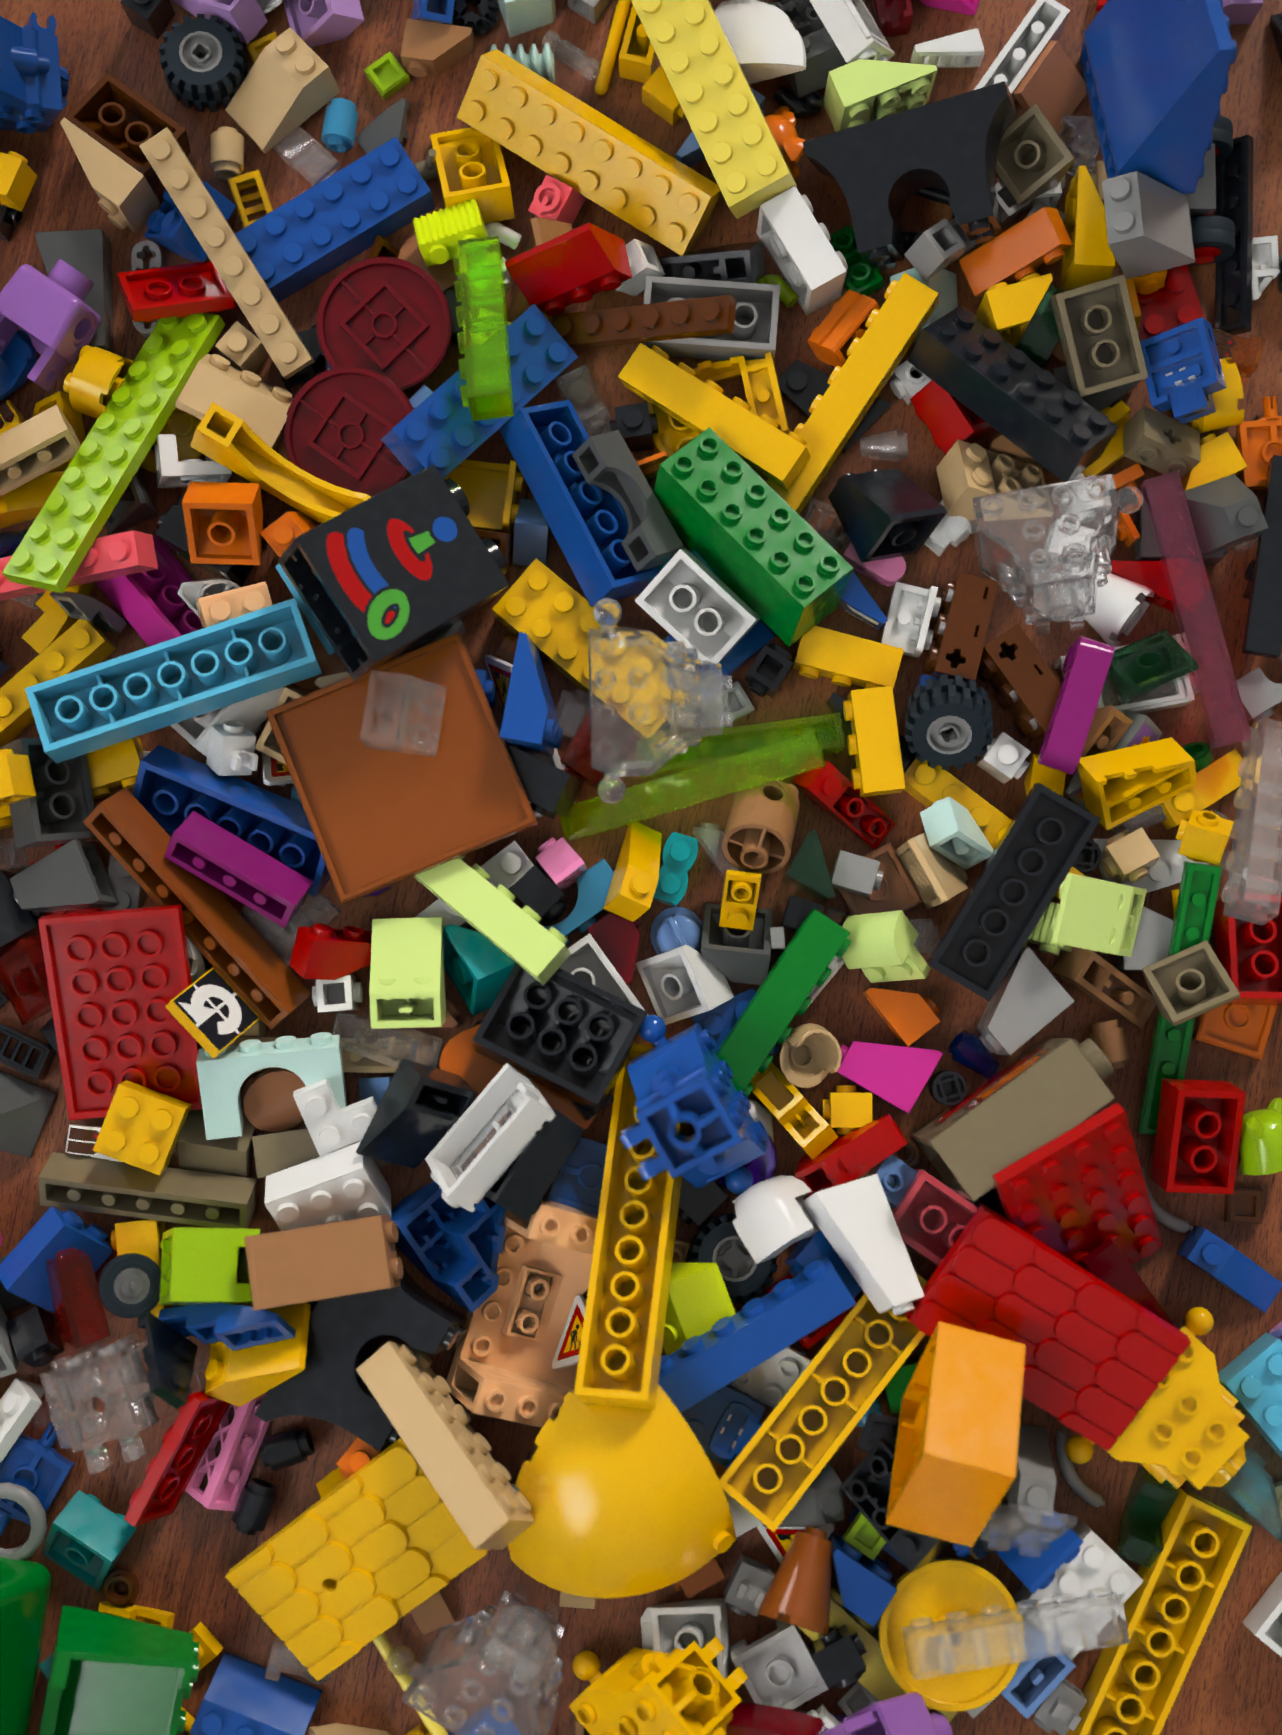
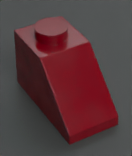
(619, 942)

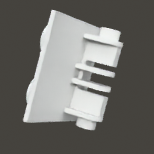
(773, 1377)

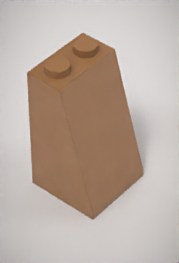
(323, 1261)

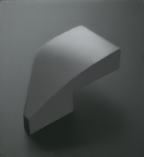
(386, 127)

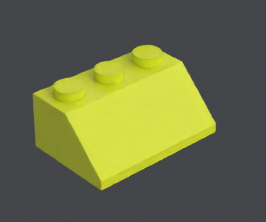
(694, 1302)

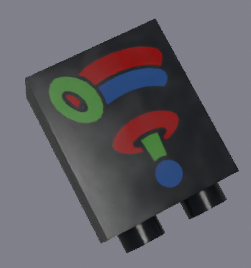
(394, 570)

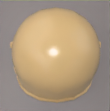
(809, 1055)

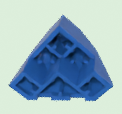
(452, 1244)

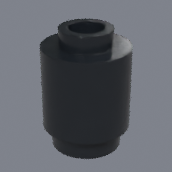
(287, 1448)
(254, 1506)

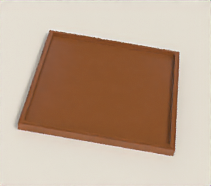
(399, 812)

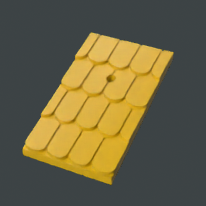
(355, 1561)

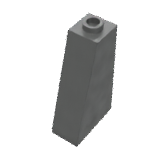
(91, 255)

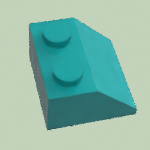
(474, 967)
(88, 1539)

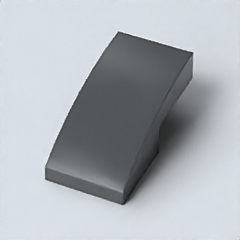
(90, 609)

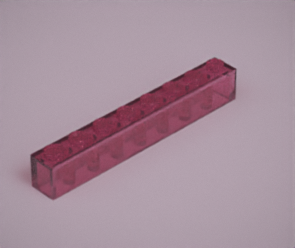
(1195, 609)

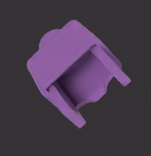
(52, 316)
(894, 1716)

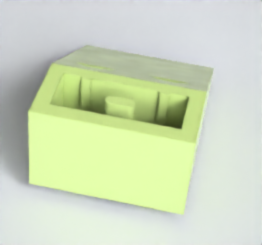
(875, 90)
(1098, 915)
(407, 973)

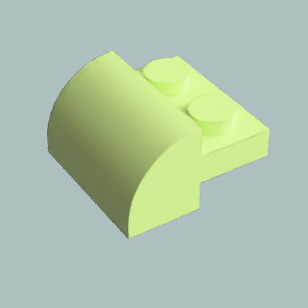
(884, 947)

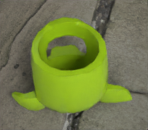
(1262, 1140)

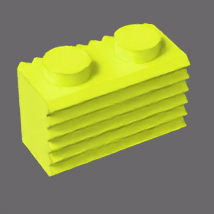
(440, 231)

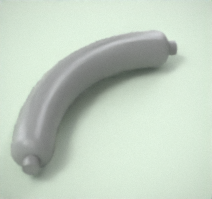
(1164, 1217)
(1071, 1475)

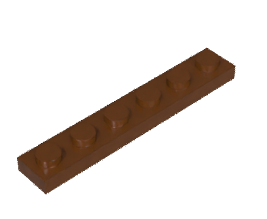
(647, 322)

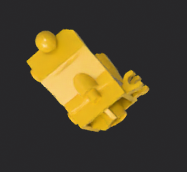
(1185, 1425)
(657, 1692)

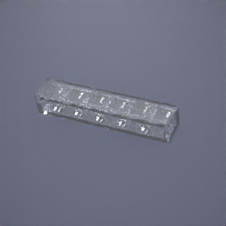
(1256, 850)
(1015, 1634)

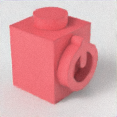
(556, 201)

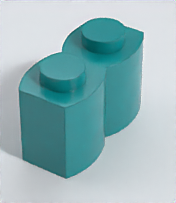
(677, 860)

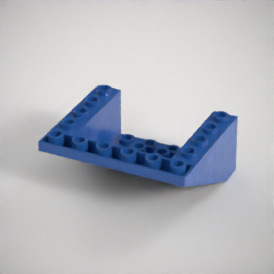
(1157, 85)

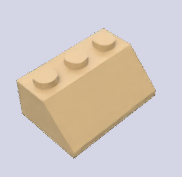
(238, 392)

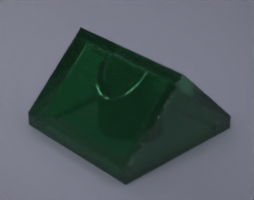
(1149, 665)
(809, 870)

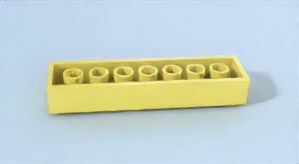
(716, 101)

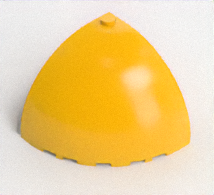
(619, 1501)

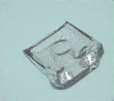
(1025, 1529)

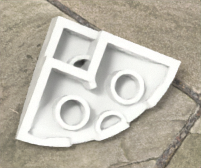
(762, 39)

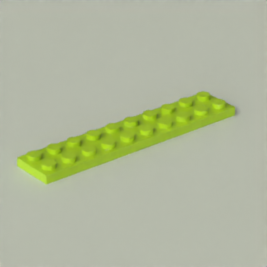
(112, 453)

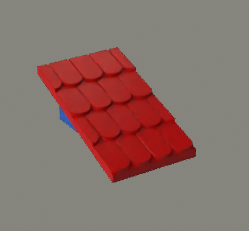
(1086, 1345)

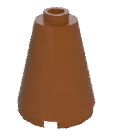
(802, 1584)

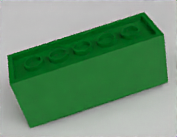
(751, 536)

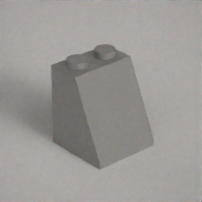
(1147, 224)
(1021, 1005)

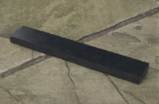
(1234, 274)
(1264, 613)

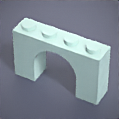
(222, 1077)

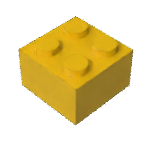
(142, 1127)

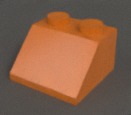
(223, 522)

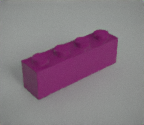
(238, 869)

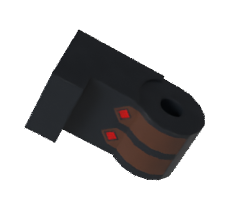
(798, 909)

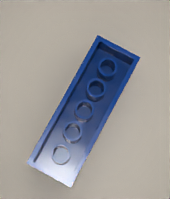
(336, 219)
(443, 430)
(580, 515)
(176, 785)

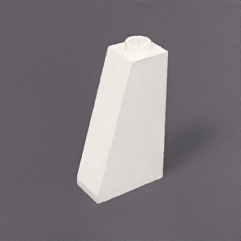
(868, 1241)

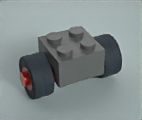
(1212, 234)

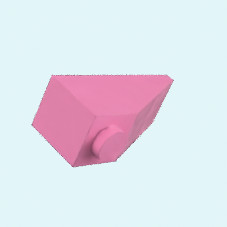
(560, 862)

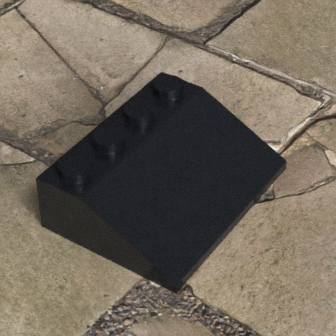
(561, 1034)

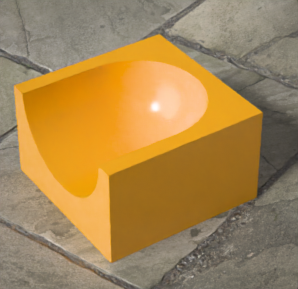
(957, 1435)

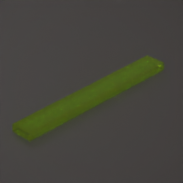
(696, 786)

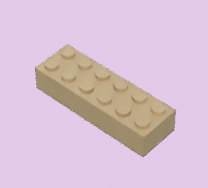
(446, 1446)

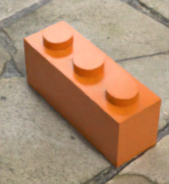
(1017, 251)

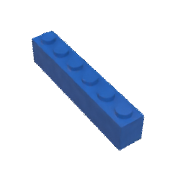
(754, 1334)

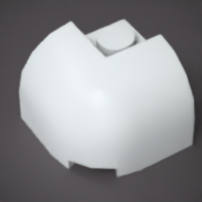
(773, 1216)

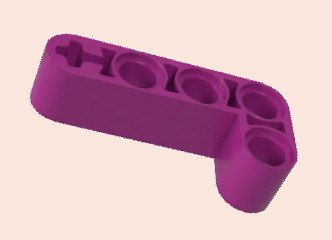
(1076, 704)

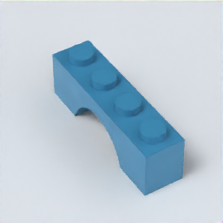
(592, 893)

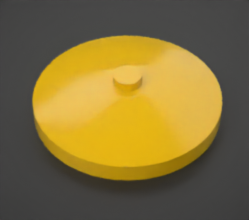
(933, 1592)

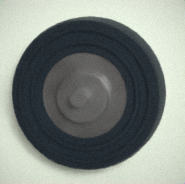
(130, 1285)

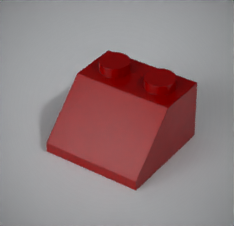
(947, 417)

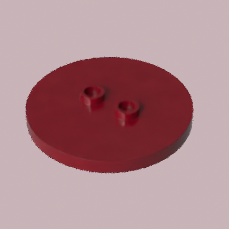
(386, 320)
(339, 426)

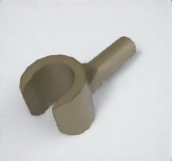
(427, 167)

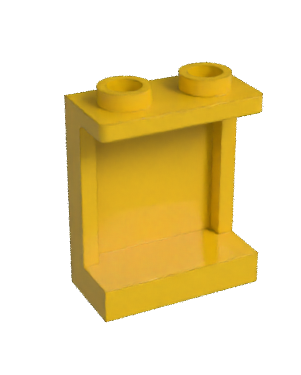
(490, 493)

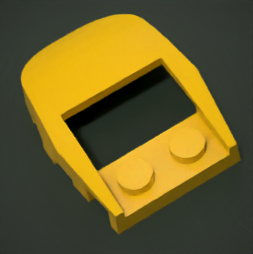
(760, 389)

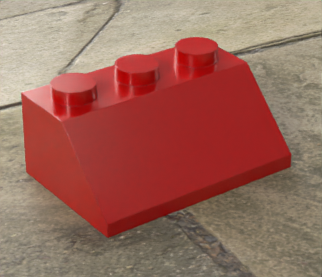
(570, 268)

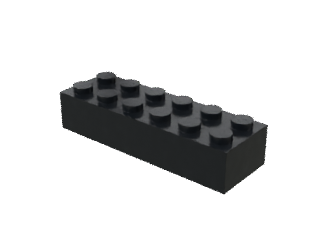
(1012, 393)
(1013, 891)

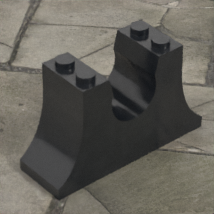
(933, 145)
(346, 1334)

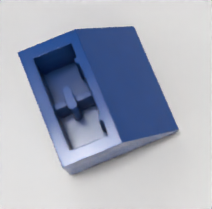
(173, 233)
(1039, 1571)
(861, 1582)

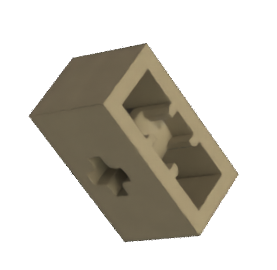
(1161, 442)

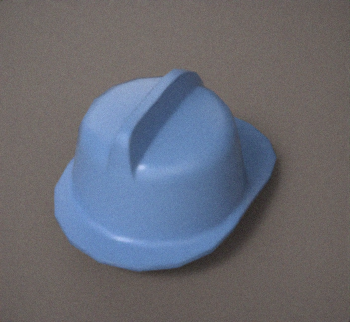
(676, 928)

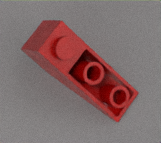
(839, 799)
(330, 952)
(851, 1155)

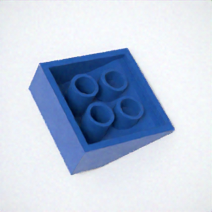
(529, 709)

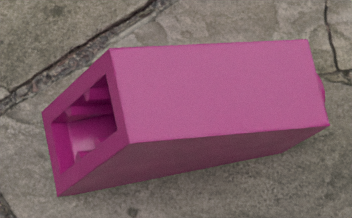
(889, 1071)

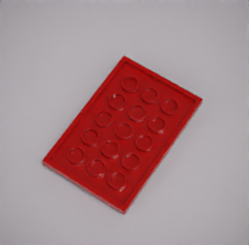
(109, 1001)
(1083, 1191)

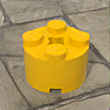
(95, 380)
(1225, 402)

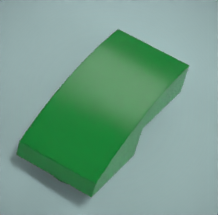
(859, 275)

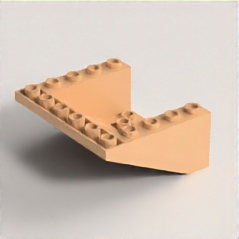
(513, 1335)

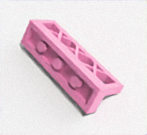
(232, 1467)

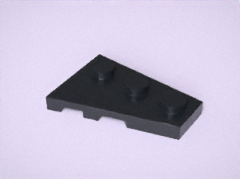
(803, 383)

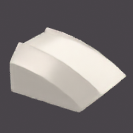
(682, 1622)

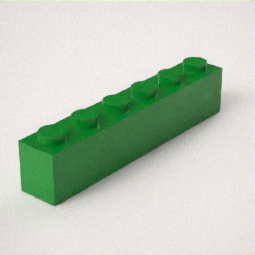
(781, 997)

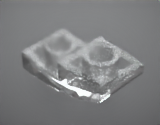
(306, 156)

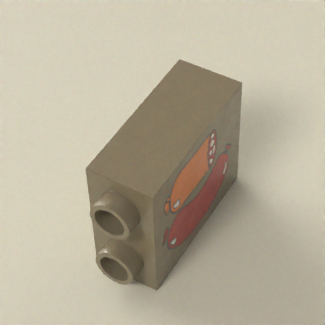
(1016, 1112)

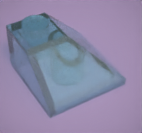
(1255, 1493)

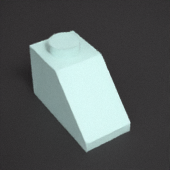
(955, 833)

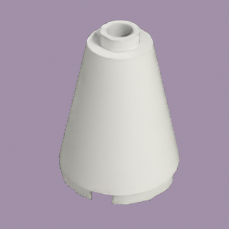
(1118, 608)

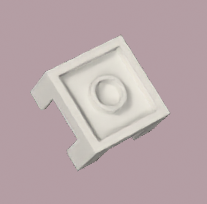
(179, 474)
(779, 1668)

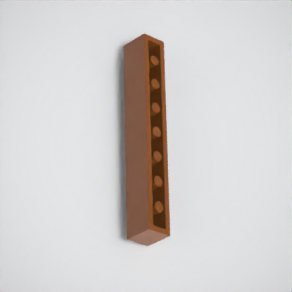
(207, 915)

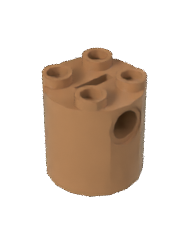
(761, 827)

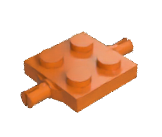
(1258, 443)

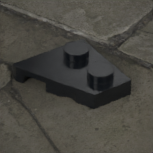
(168, 1359)

